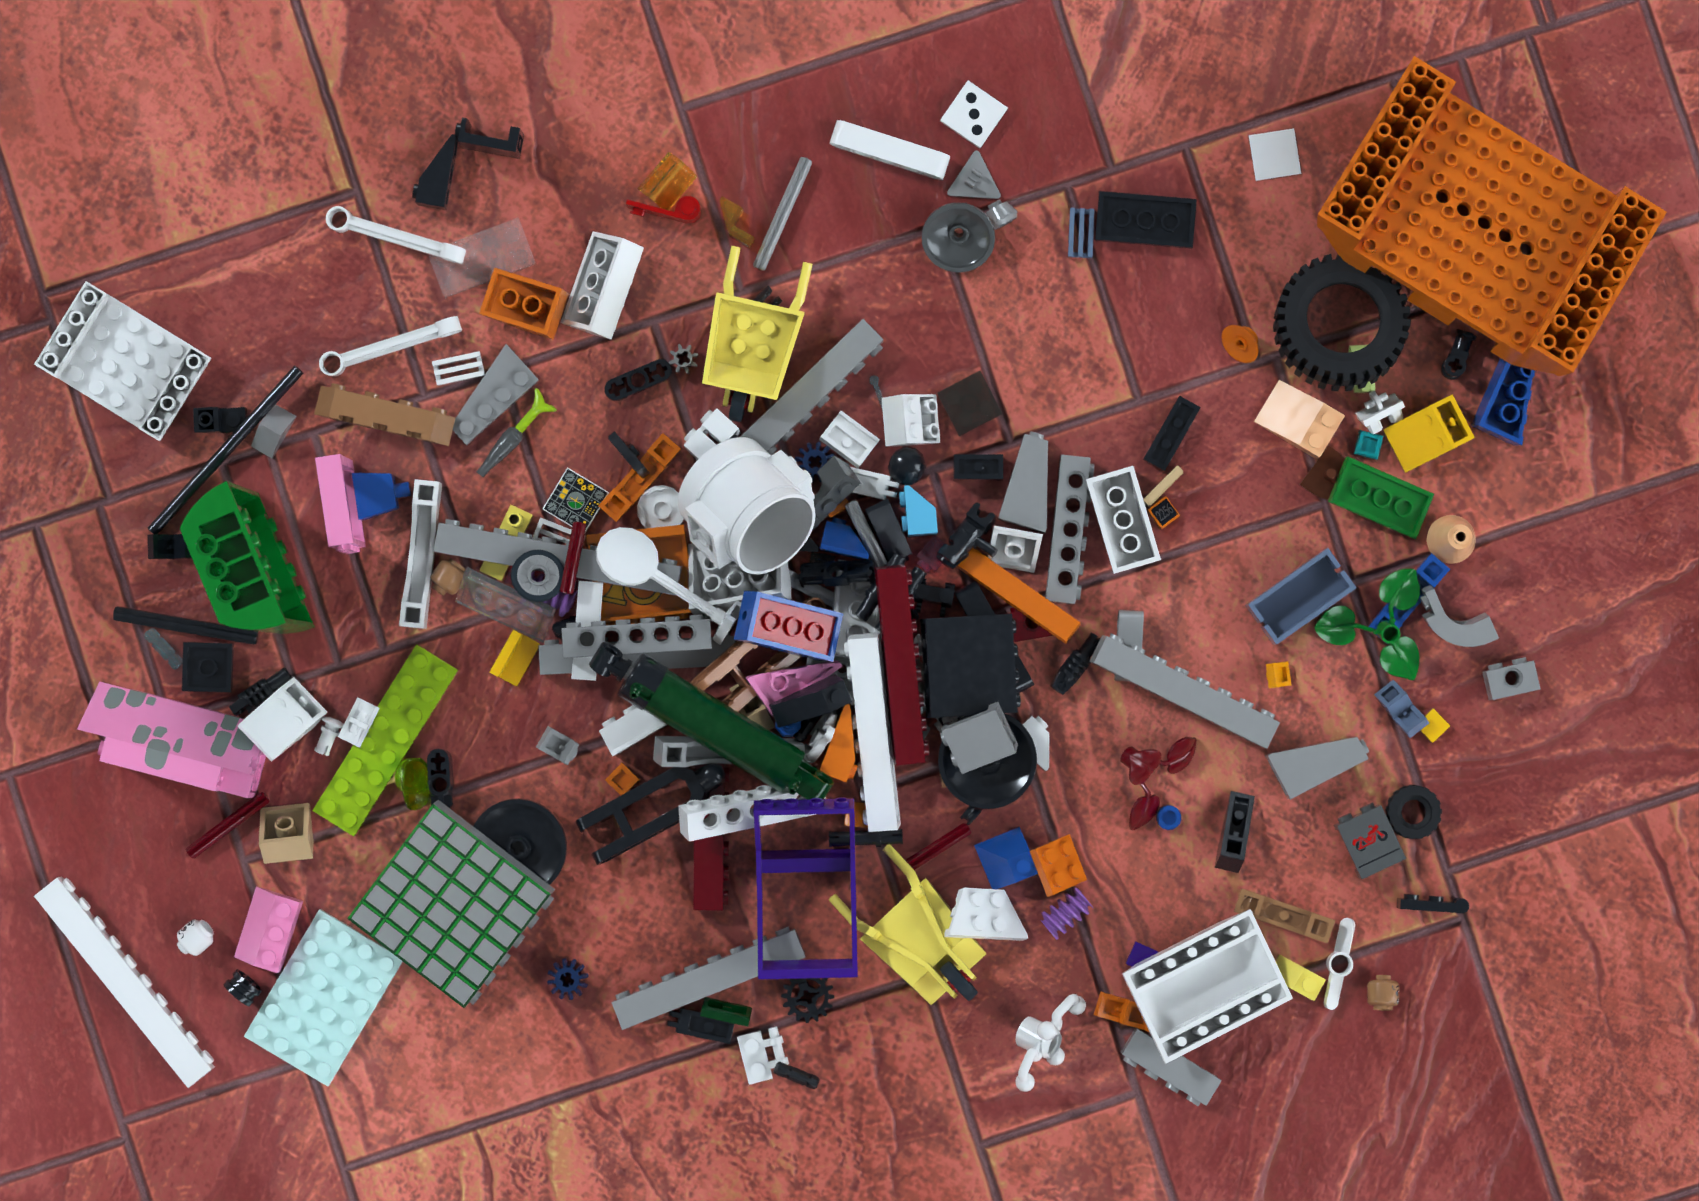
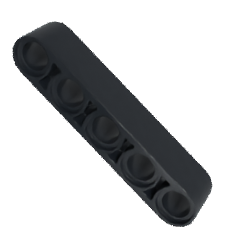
(975, 604)

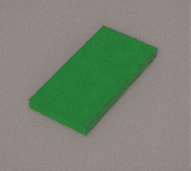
(1381, 497)

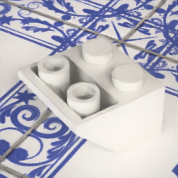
(910, 419)

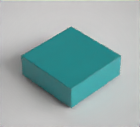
(1368, 445)

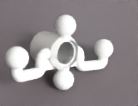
(1044, 1039)

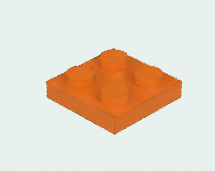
(1058, 865)

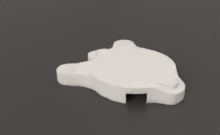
(821, 736)

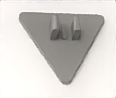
(974, 180)

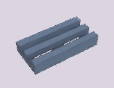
(1082, 211)

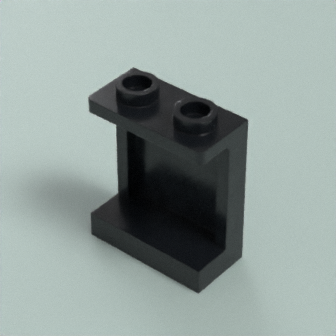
(510, 148)

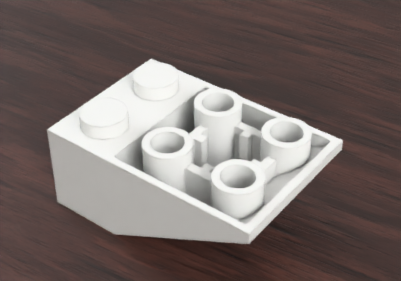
(282, 719)

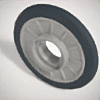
(532, 561)

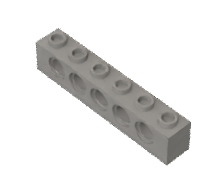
(1055, 591)
(699, 641)

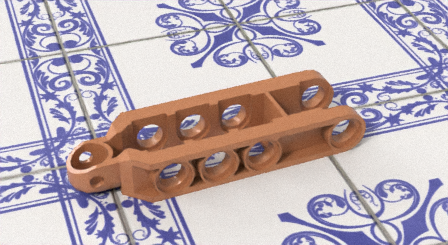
(728, 662)

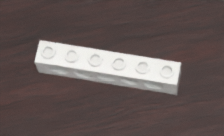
(695, 827)

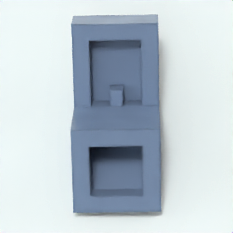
(1401, 709)

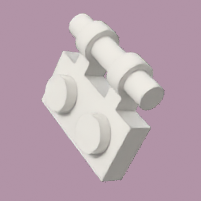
(755, 1056)

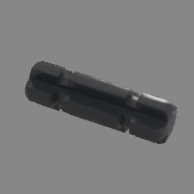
(796, 1075)

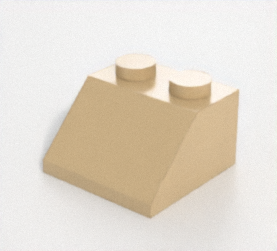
(286, 833)

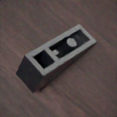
(436, 180)
(811, 701)
(1235, 832)

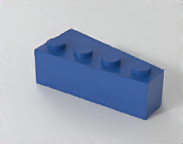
(1505, 403)

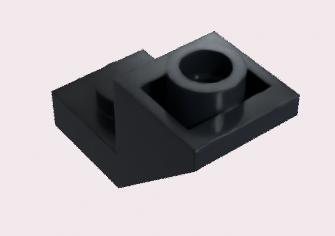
(218, 419)

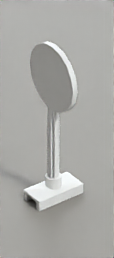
(633, 559)

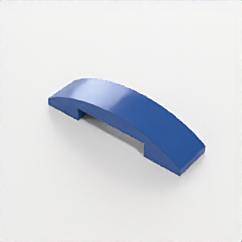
(1428, 573)

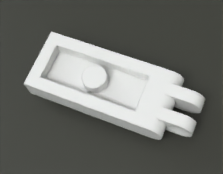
(874, 484)

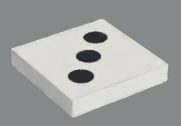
(973, 114)

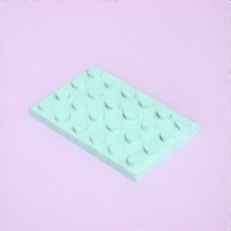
(323, 997)

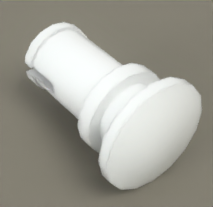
(328, 735)

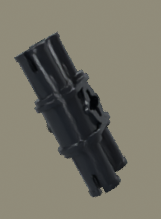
(871, 601)

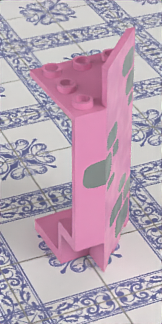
(173, 740)

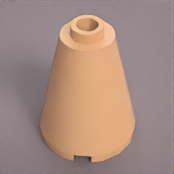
(1443, 542)

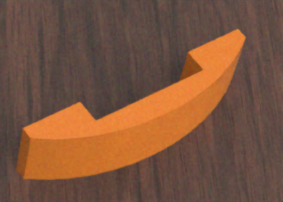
(632, 485)

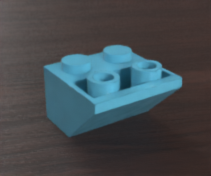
(919, 513)

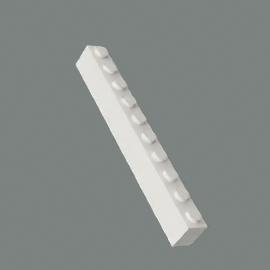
(124, 980)

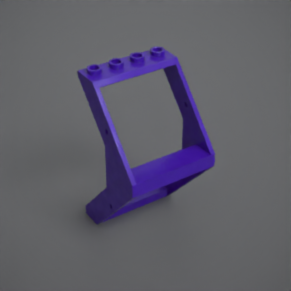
(805, 861)

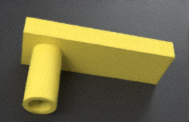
(515, 521)

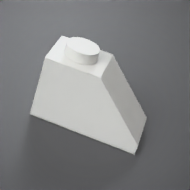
(1040, 736)

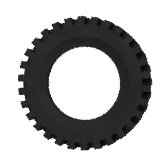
(1328, 365)

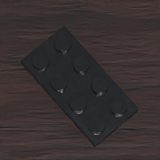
(1145, 219)

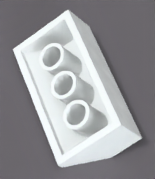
(602, 285)
(1123, 519)
(629, 729)

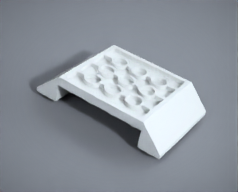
(123, 361)

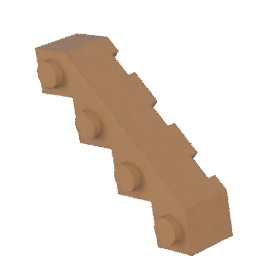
(385, 415)

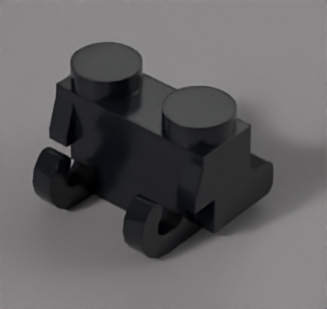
(935, 595)

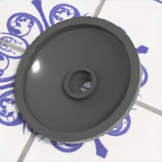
(954, 250)

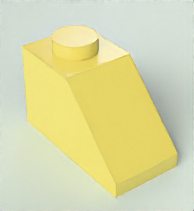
(1300, 978)

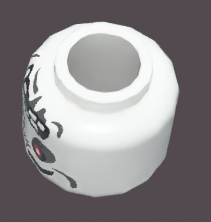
(195, 937)

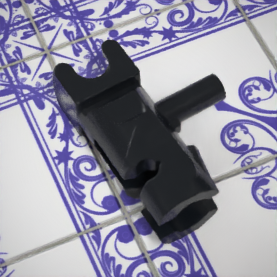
(966, 537)

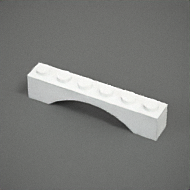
(421, 555)

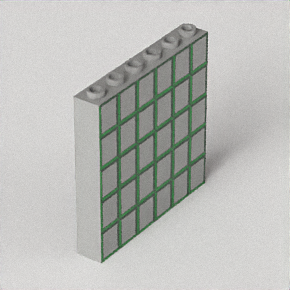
(452, 904)

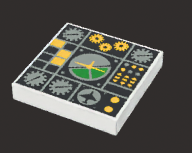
(575, 499)

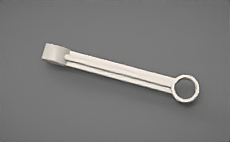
(443, 250)
(439, 329)

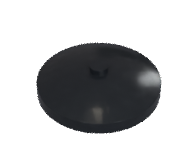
(997, 782)
(528, 834)

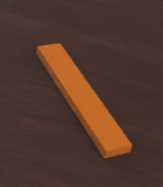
(1019, 595)

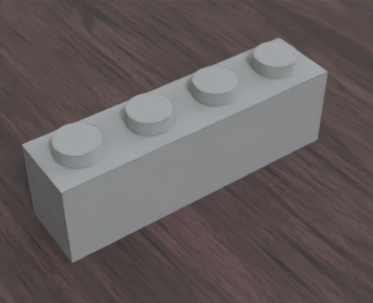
(1179, 1073)

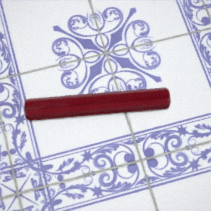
(227, 825)

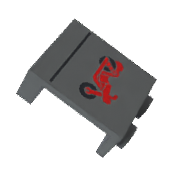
(1370, 840)

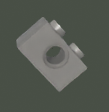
(1525, 682)

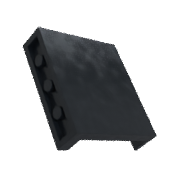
(969, 665)

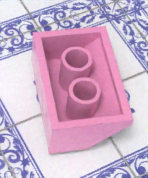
(268, 929)

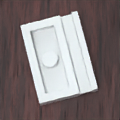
(849, 439)

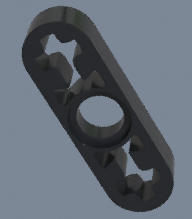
(652, 367)

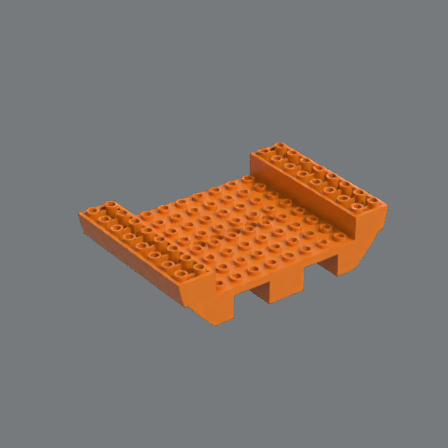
(1534, 305)

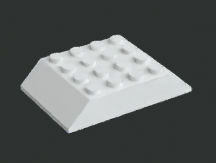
(1206, 985)

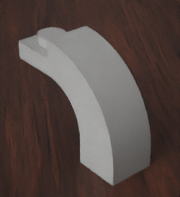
(1464, 633)

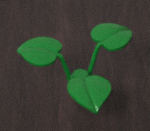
(1402, 656)

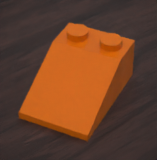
(524, 303)
(840, 754)

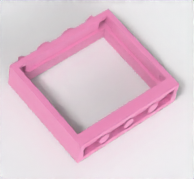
(339, 503)

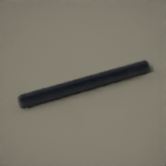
(184, 625)

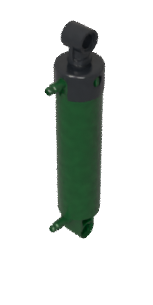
(711, 723)

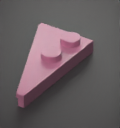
(782, 683)

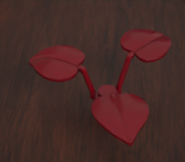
(1142, 765)

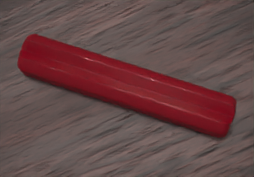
(573, 558)
(939, 846)

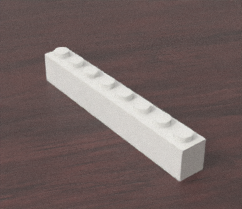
(873, 731)

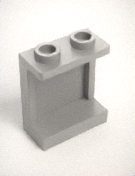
(979, 739)

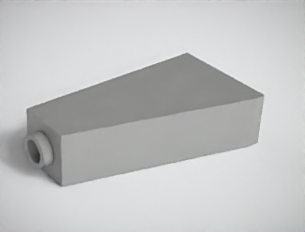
(1027, 489)
(1313, 764)

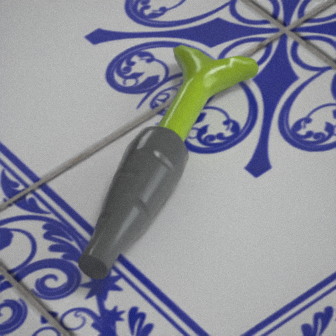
(513, 435)

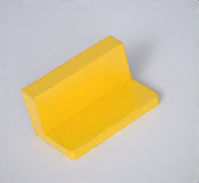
(515, 658)

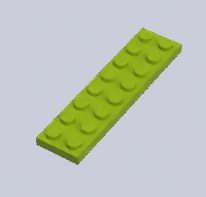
(390, 737)

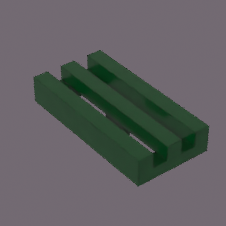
(726, 1011)

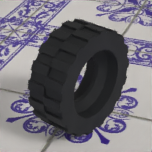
(1431, 805)

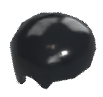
(906, 466)

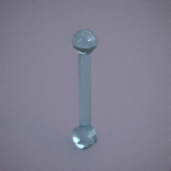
(874, 380)

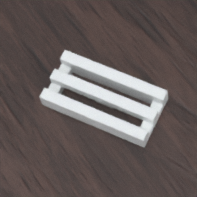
(438, 373)
(539, 530)

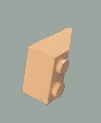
(1299, 419)

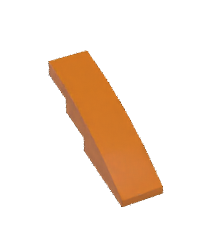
(1119, 1010)

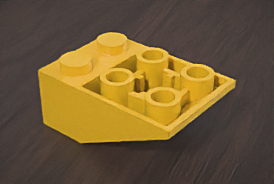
(1428, 433)

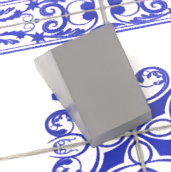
(272, 430)

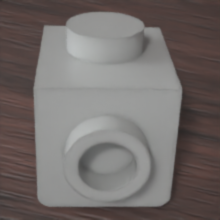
(558, 745)

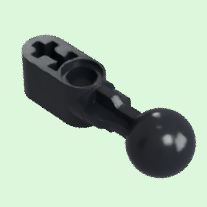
(445, 796)

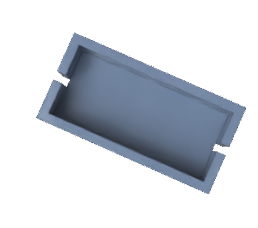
(1300, 596)

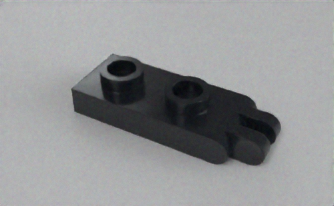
(693, 1024)

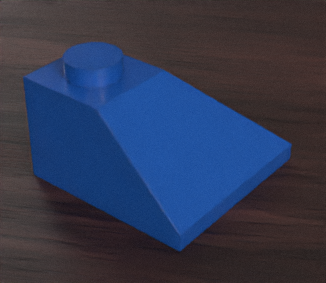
(842, 540)
(1006, 858)

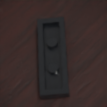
(1171, 433)

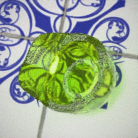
(412, 780)

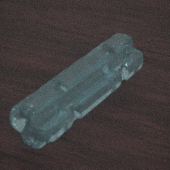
(163, 648)

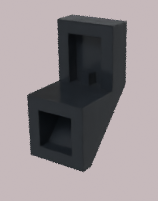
(167, 547)

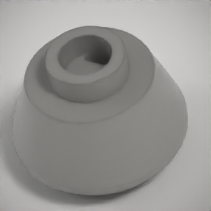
(1001, 213)

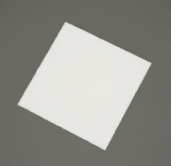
(1274, 154)

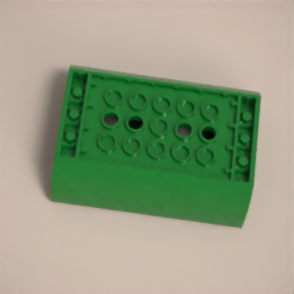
(244, 562)

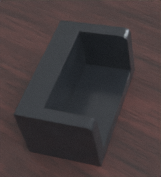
(978, 466)

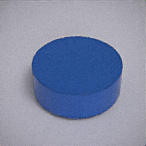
(1168, 817)

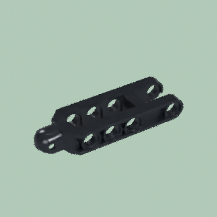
(699, 782)

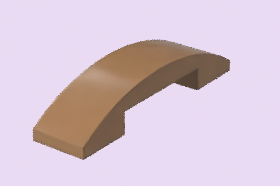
(1285, 915)

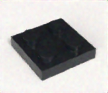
(207, 667)

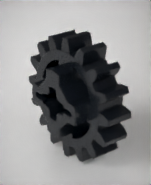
(812, 1007)

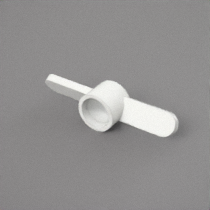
(1342, 947)

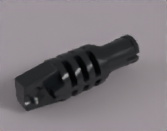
(1075, 665)
(259, 692)

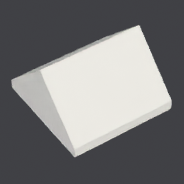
(1015, 548)

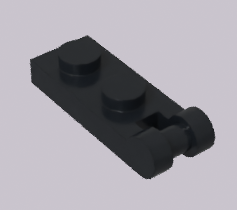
(1434, 903)

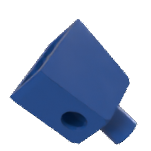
(377, 493)

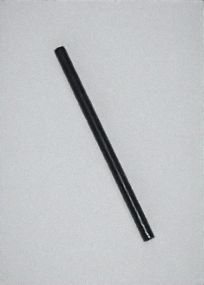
(225, 450)

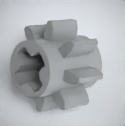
(685, 365)

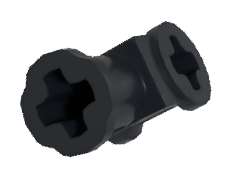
(1458, 354)

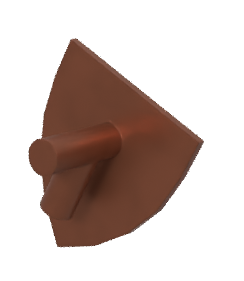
(1324, 473)

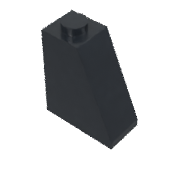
(888, 530)

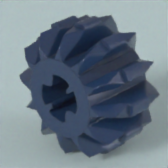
(814, 454)
(559, 981)

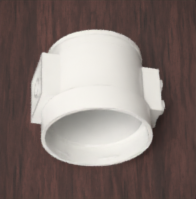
(747, 506)

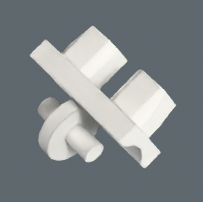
(1379, 408)
(358, 722)

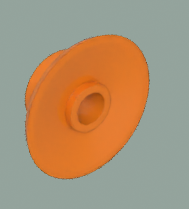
(1240, 343)

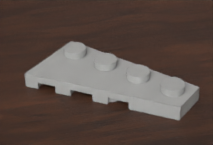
(497, 391)

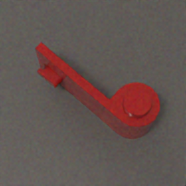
(686, 210)

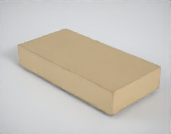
(1163, 486)

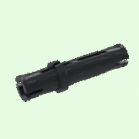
(876, 838)

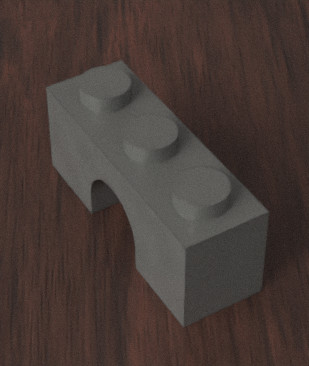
(836, 484)

